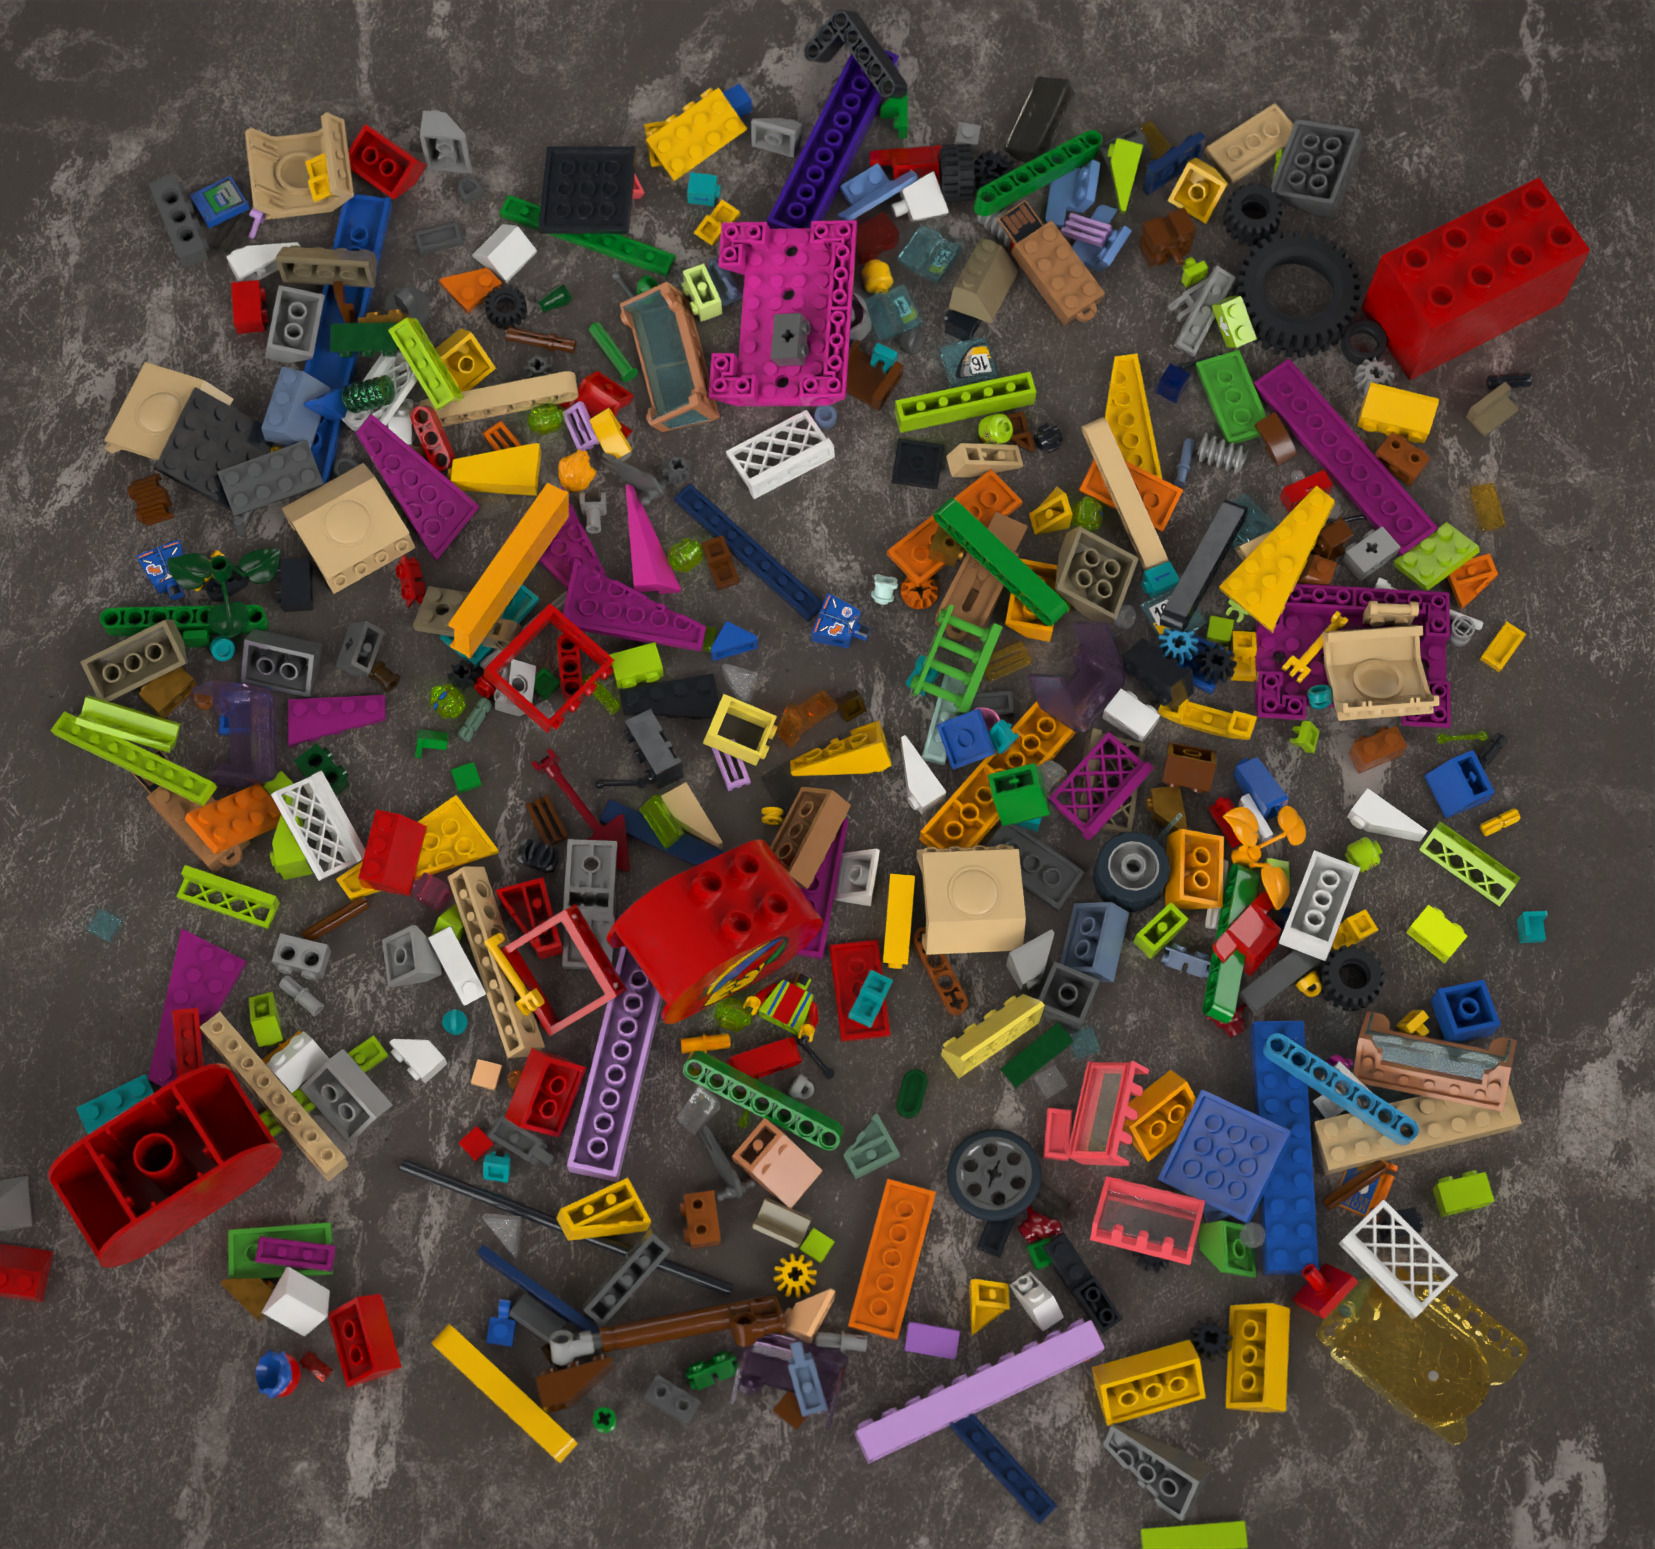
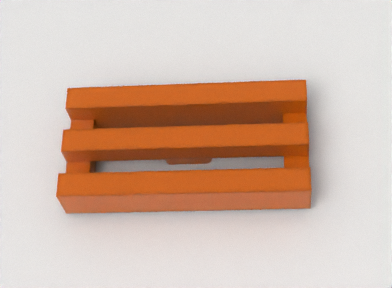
(493, 430)

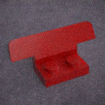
(918, 159)
(600, 393)
(1251, 935)

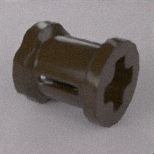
(384, 676)

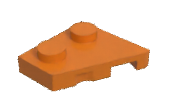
(471, 287)
(1472, 579)

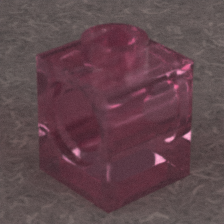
(431, 891)

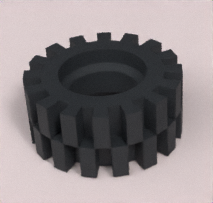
(502, 295)

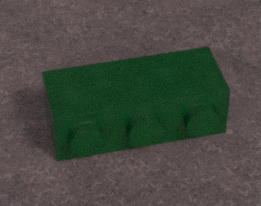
(363, 339)

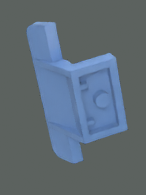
(870, 190)
(1072, 193)
(1097, 257)

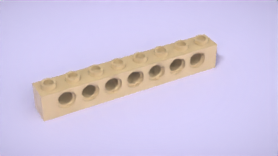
(481, 922)
(274, 1096)

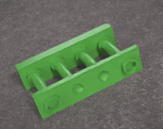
(979, 658)

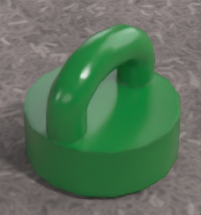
(645, 284)

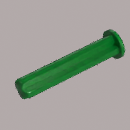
(613, 352)

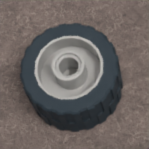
(1131, 871)

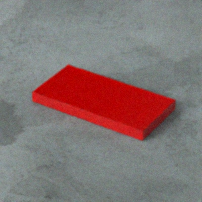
(850, 968)

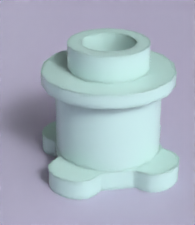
(884, 589)

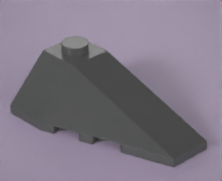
(1165, 1471)

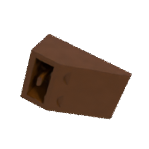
(566, 1387)

